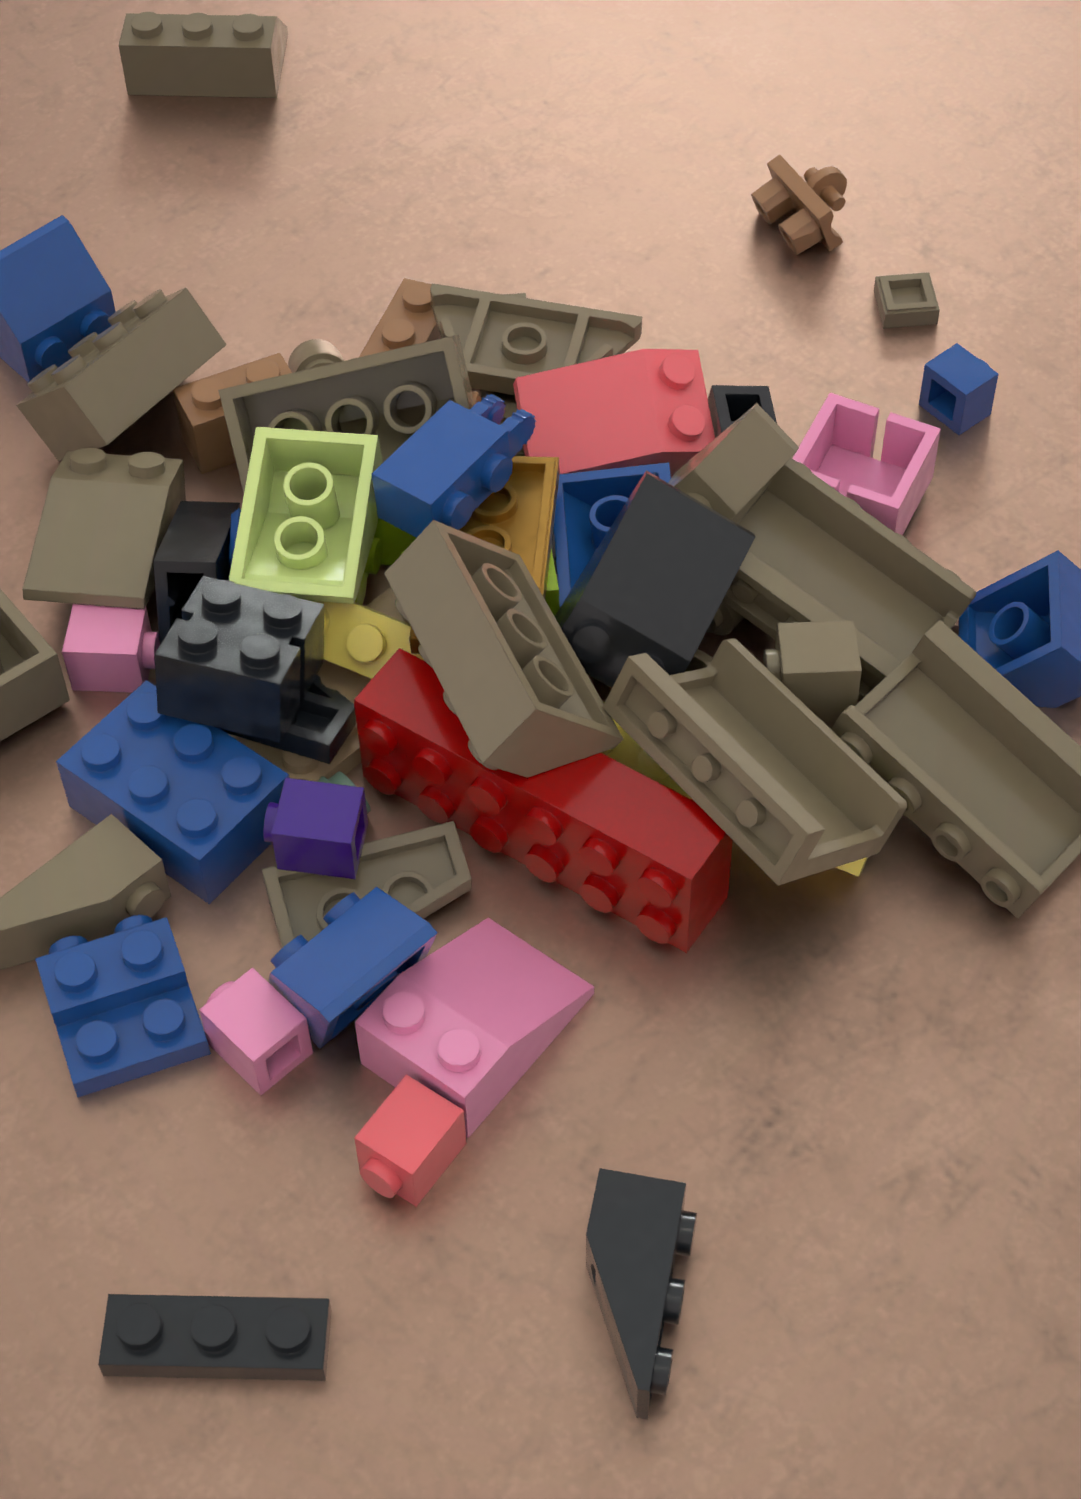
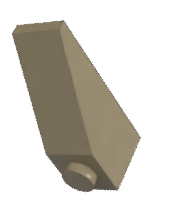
(82, 893)

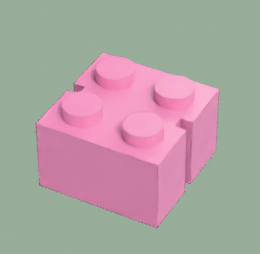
(841, 454)

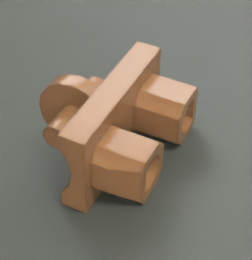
(807, 200)

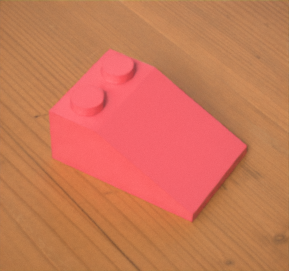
(619, 411)

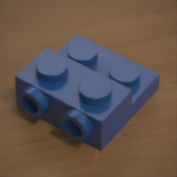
(121, 1004)

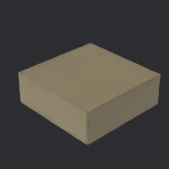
(906, 300)

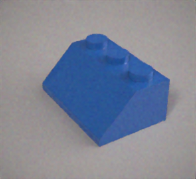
(586, 511)

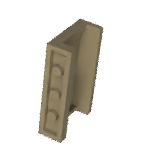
(834, 562)
(757, 762)
(975, 766)

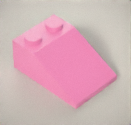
(470, 1018)

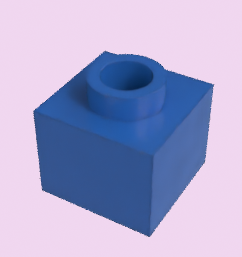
(958, 389)

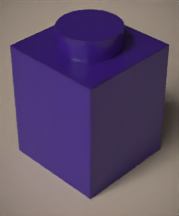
(317, 828)

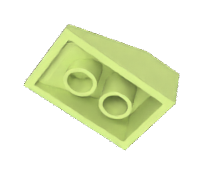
(307, 514)

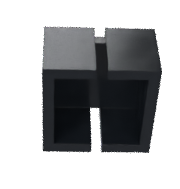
(240, 658)

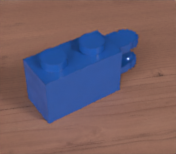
(450, 465)

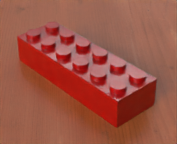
(582, 824)

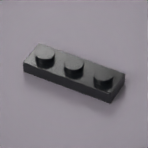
(215, 1337)

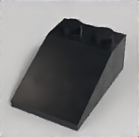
(652, 582)

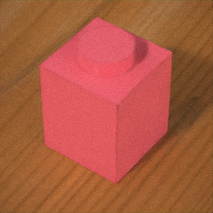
(410, 1141)

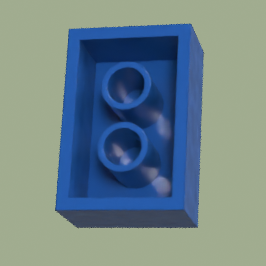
(177, 788)

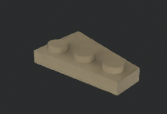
(415, 868)

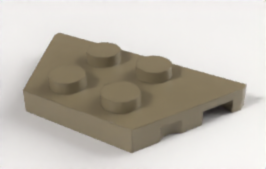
(526, 336)

